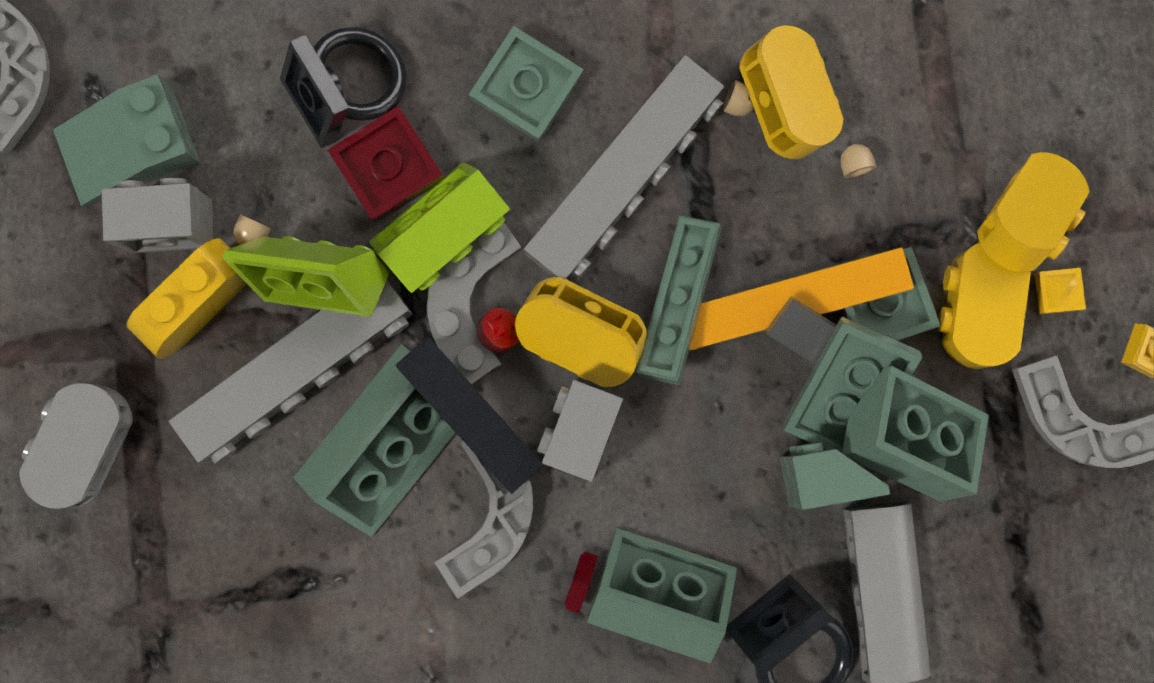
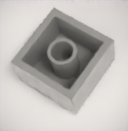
(156, 216)
(580, 430)

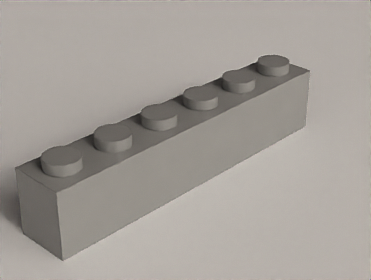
(625, 170)
(282, 376)

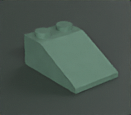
(126, 137)

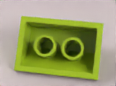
(440, 227)
(311, 274)

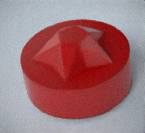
(497, 330)

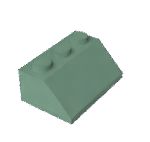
(917, 436)
(663, 596)

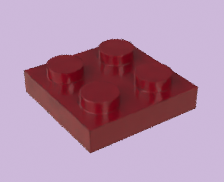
(385, 164)

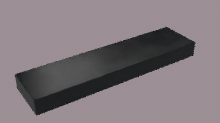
(469, 414)

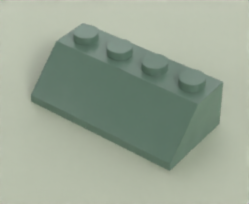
(375, 450)

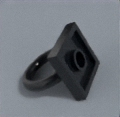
(318, 90)
(781, 624)

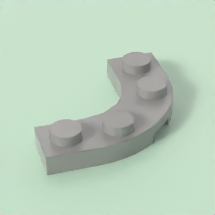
(23, 75)
(451, 303)
(1072, 431)
(497, 539)

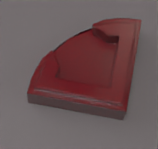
(580, 582)

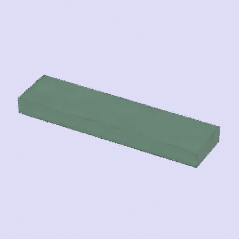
(679, 300)

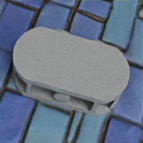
(74, 445)

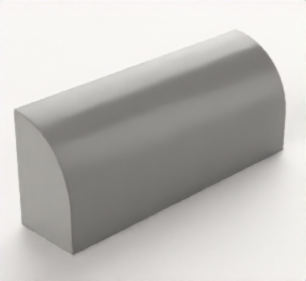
(887, 594)

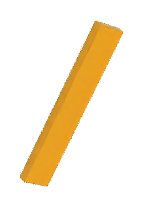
(820, 290)

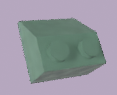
(825, 478)

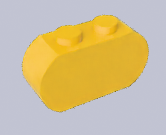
(791, 92)
(1034, 213)
(186, 300)
(982, 310)
(581, 332)

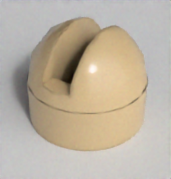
(738, 100)
(857, 161)
(249, 230)

